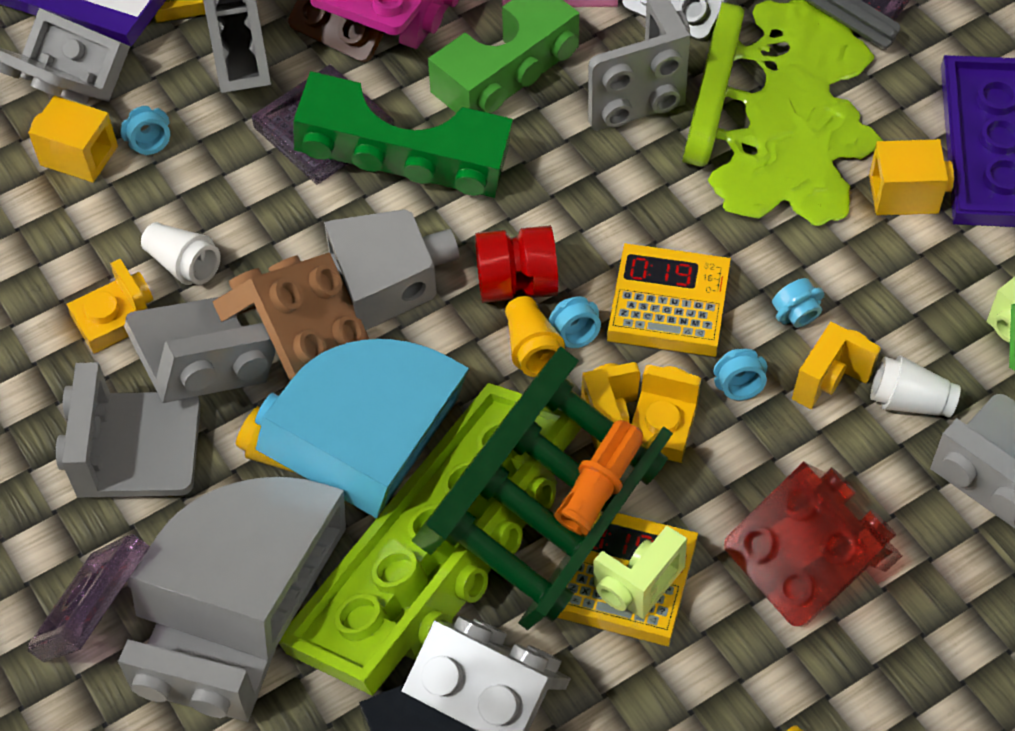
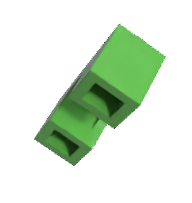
(485, 76)

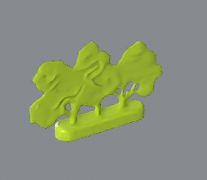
(791, 119)

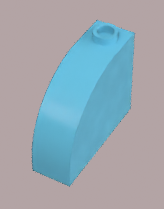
(360, 416)

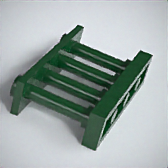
(489, 479)

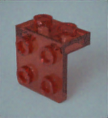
(809, 543)

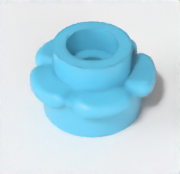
(151, 139)
(798, 303)
(576, 321)
(741, 374)

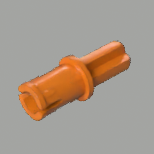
(599, 478)

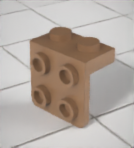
(299, 305)

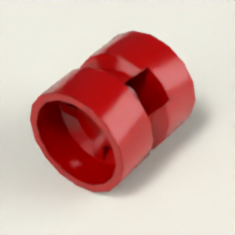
(516, 263)

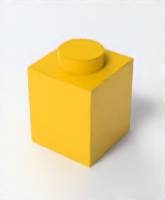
(73, 138)
(909, 177)

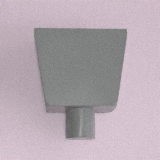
(387, 262)

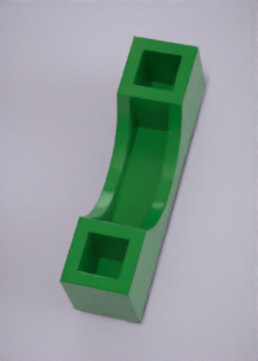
(458, 154)

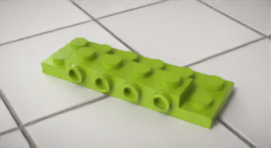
(392, 590)

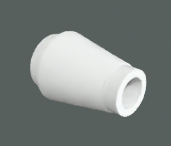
(183, 253)
(912, 388)

